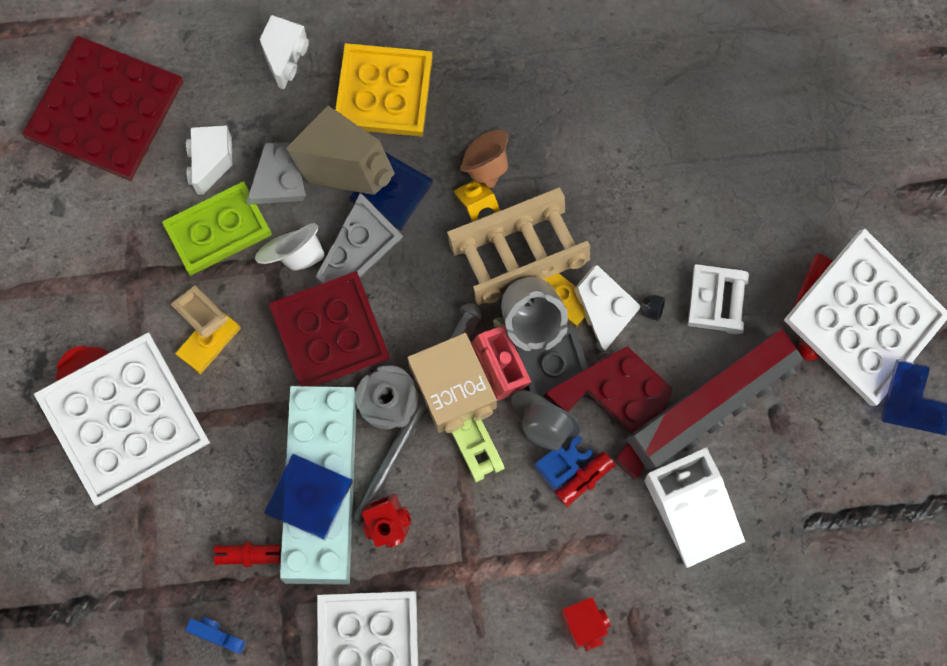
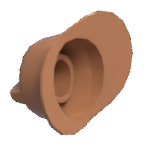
(487, 158)

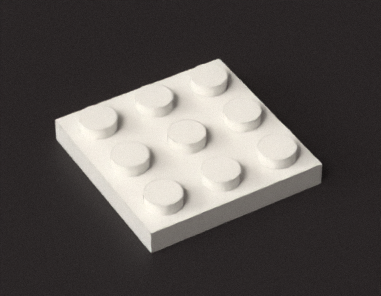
(368, 629)

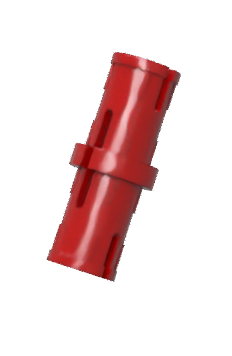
(584, 479)
(247, 554)

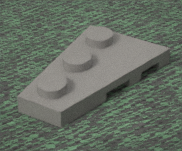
(360, 244)

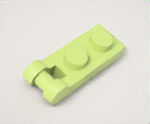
(473, 440)

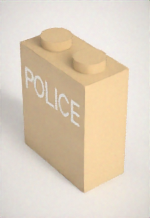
(452, 383)

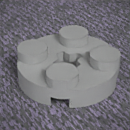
(396, 412)

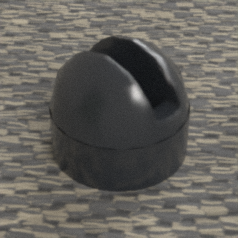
(653, 307)

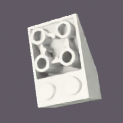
(695, 507)

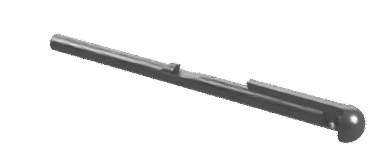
(467, 324)

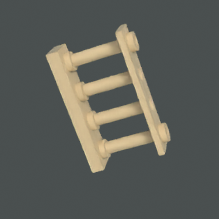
(508, 221)

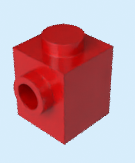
(586, 624)

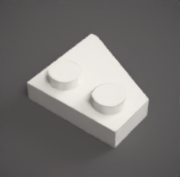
(605, 305)

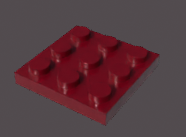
(329, 330)

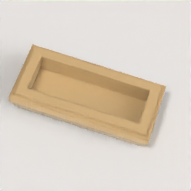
(200, 312)

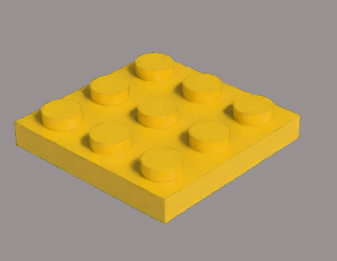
(385, 88)

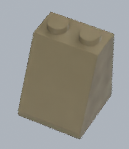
(340, 155)

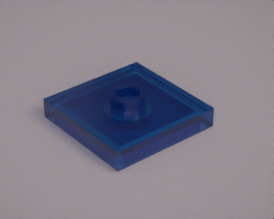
(400, 195)
(308, 497)

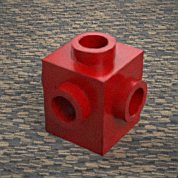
(386, 521)

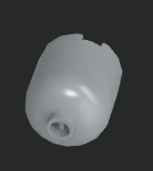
(534, 314)

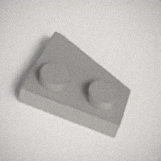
(276, 177)

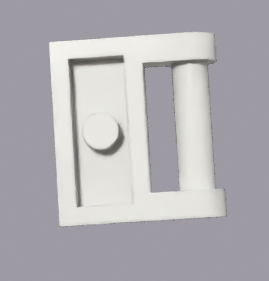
(708, 297)

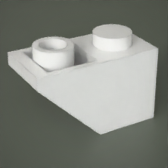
(282, 47)
(210, 156)

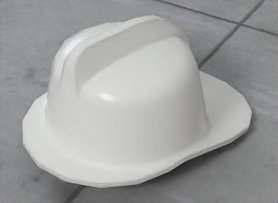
(294, 249)

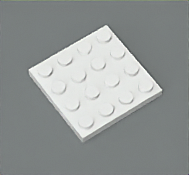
(866, 316)
(122, 419)

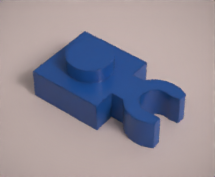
(560, 465)
(208, 630)

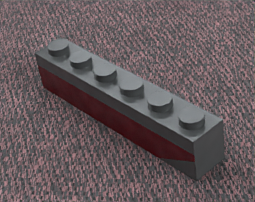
(714, 400)

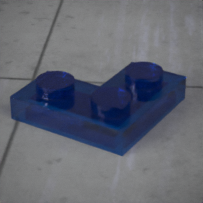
(906, 403)

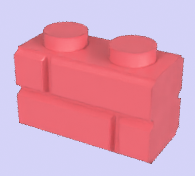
(500, 362)

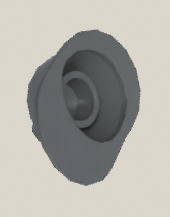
(544, 422)

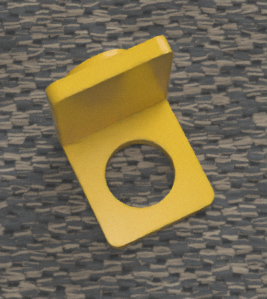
(476, 197)

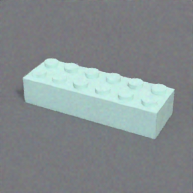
(324, 433)

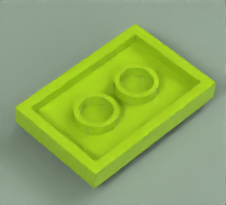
(216, 229)

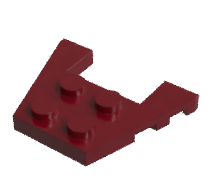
(625, 390)

